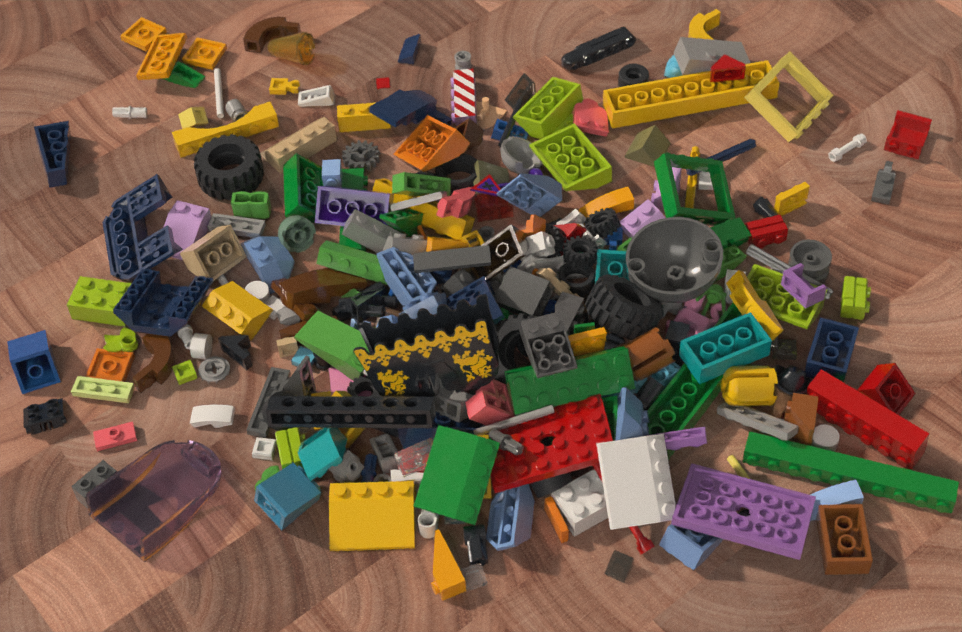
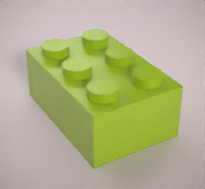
(95, 300)

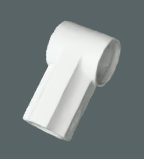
(428, 517)

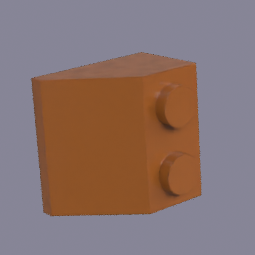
(802, 413)

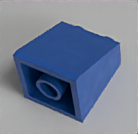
(33, 362)

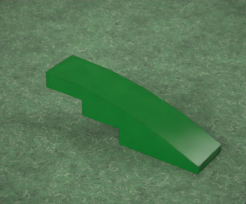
(185, 76)

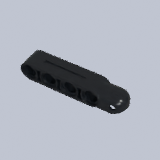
(598, 48)

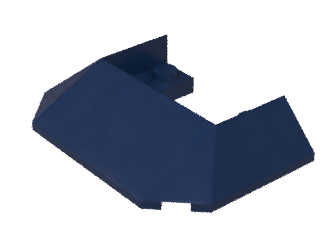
(127, 235)

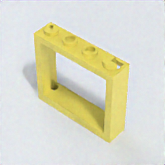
(806, 80)

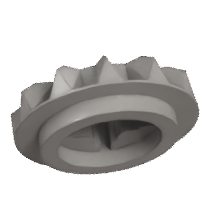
(206, 368)

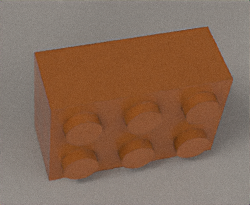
(843, 539)

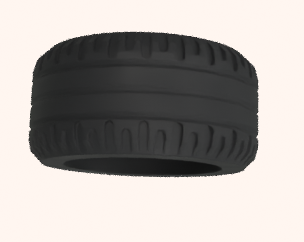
(463, 163)

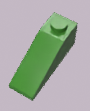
(418, 184)

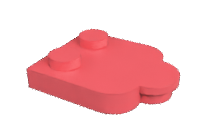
(590, 118)

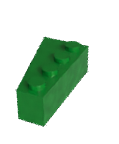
(732, 232)

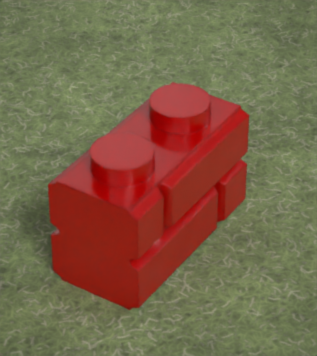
(767, 231)

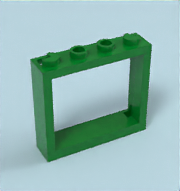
(669, 194)

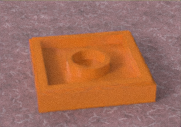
(110, 365)

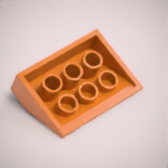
(431, 145)

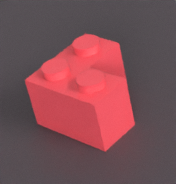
(490, 404)

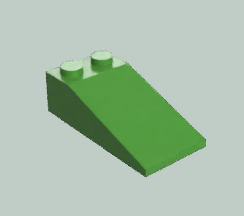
(333, 343)

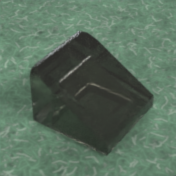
(619, 566)

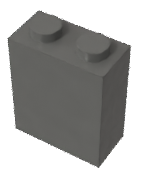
(523, 292)

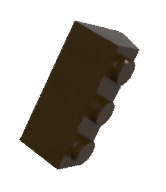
(505, 250)

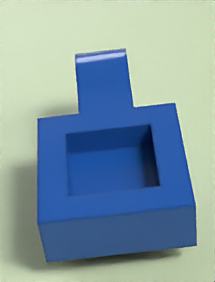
(615, 239)

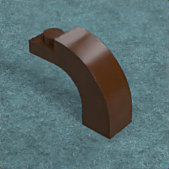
(266, 30)
(161, 365)

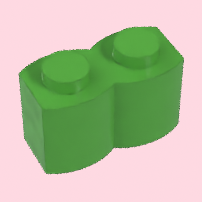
(251, 205)

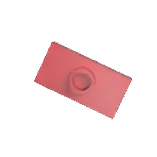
(115, 436)

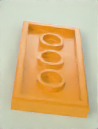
(161, 56)

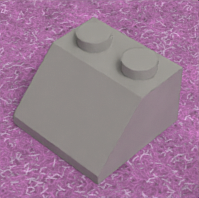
(409, 245)

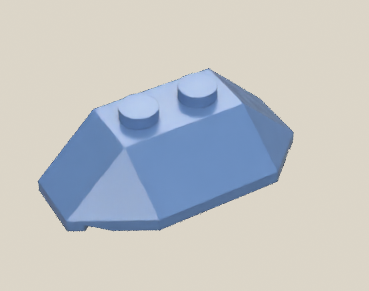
(268, 259)
(401, 278)
(631, 416)
(510, 517)

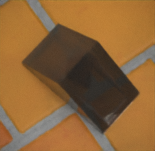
(523, 89)

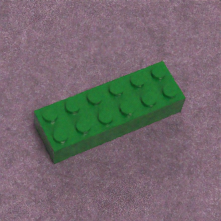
(596, 373)

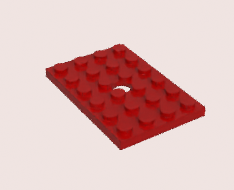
(576, 432)

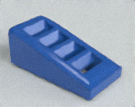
(500, 126)

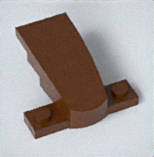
(314, 287)

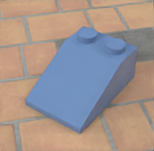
(689, 545)

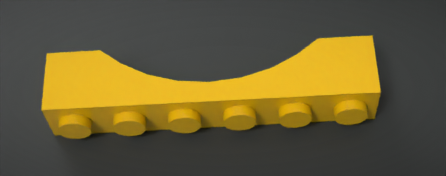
(256, 121)

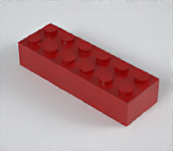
(868, 420)

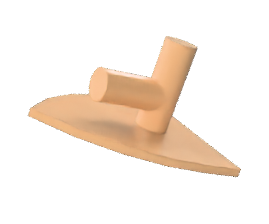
(487, 113)

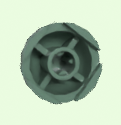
(296, 233)

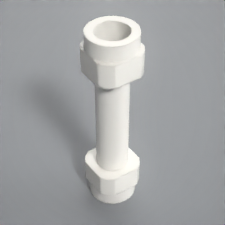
(858, 141)

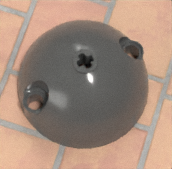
(674, 259)

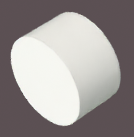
(259, 290)
(201, 346)
(825, 437)

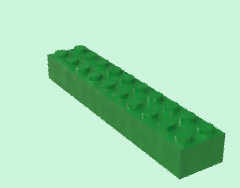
(684, 398)

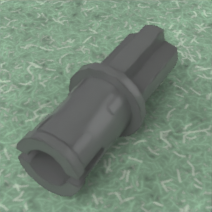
(506, 442)

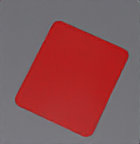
(383, 82)

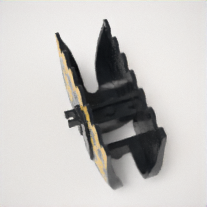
(443, 346)

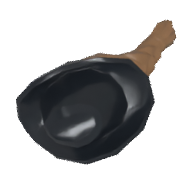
(790, 381)

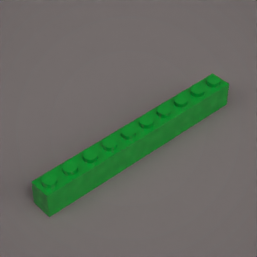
(837, 468)

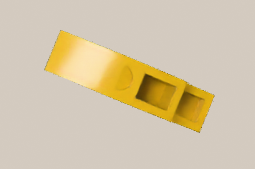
(748, 301)

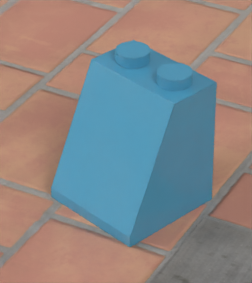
(287, 495)

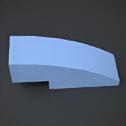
(842, 493)

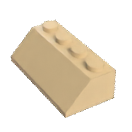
(303, 142)

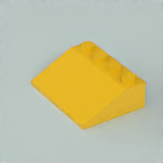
(372, 516)

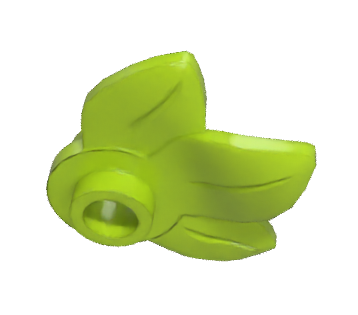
(124, 342)

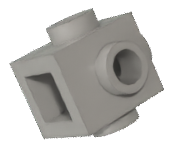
(348, 469)

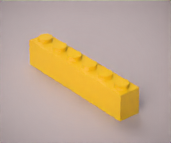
(447, 226)

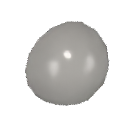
(518, 155)

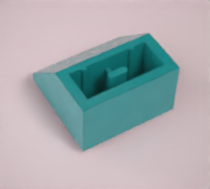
(322, 451)

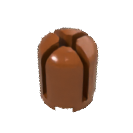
(649, 354)

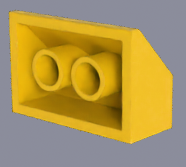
(358, 118)
(237, 308)

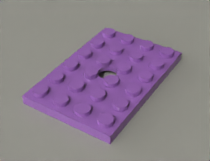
(776, 518)

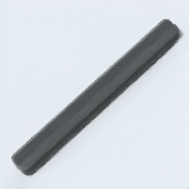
(779, 265)

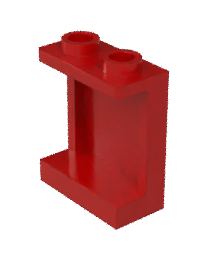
(908, 134)

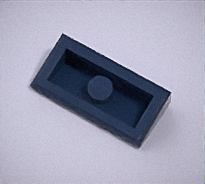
(410, 49)

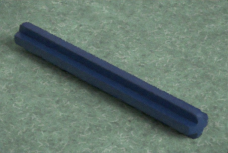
(729, 153)

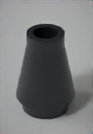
(764, 208)

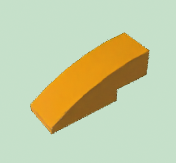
(618, 200)

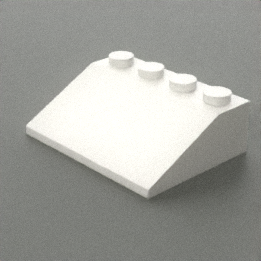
(636, 481)

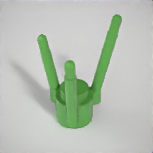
(714, 295)

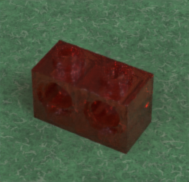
(492, 207)

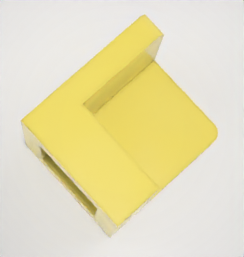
(193, 117)

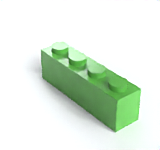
(350, 261)

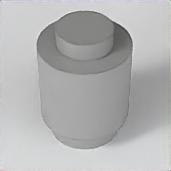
(235, 109)

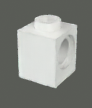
(540, 245)

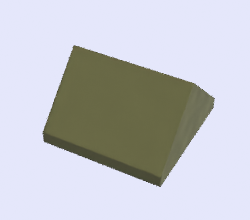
(648, 146)

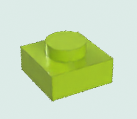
(184, 372)

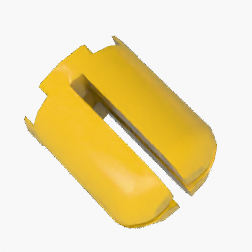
(749, 385)

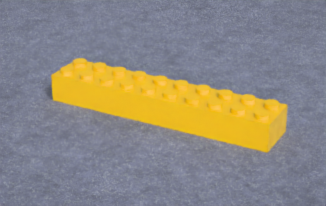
(682, 96)

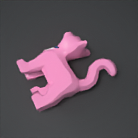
(697, 322)

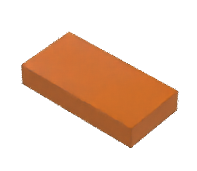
(556, 519)

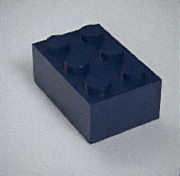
(831, 349)

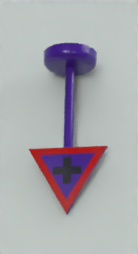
(490, 187)

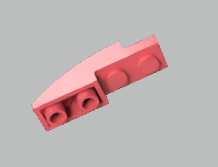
(457, 204)

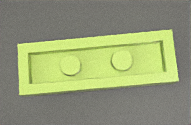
(103, 389)

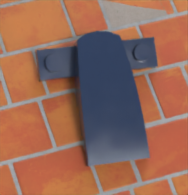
(408, 107)

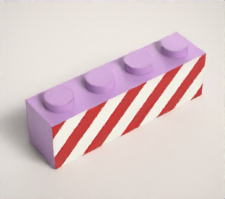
(463, 95)

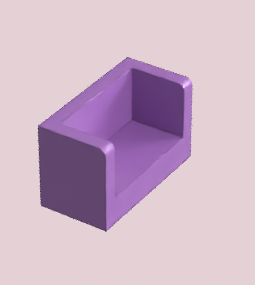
(801, 288)

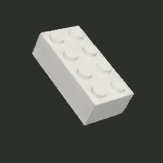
(582, 502)

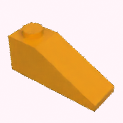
(446, 573)

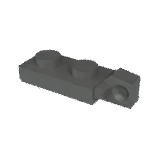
(884, 184)

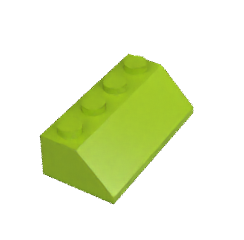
(549, 107)

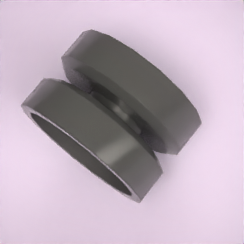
(815, 258)

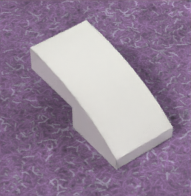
(212, 414)

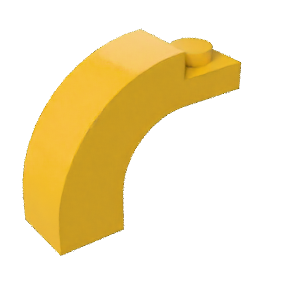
(701, 24)

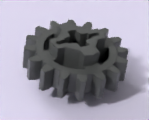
(361, 155)

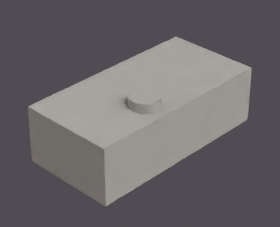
(699, 55)

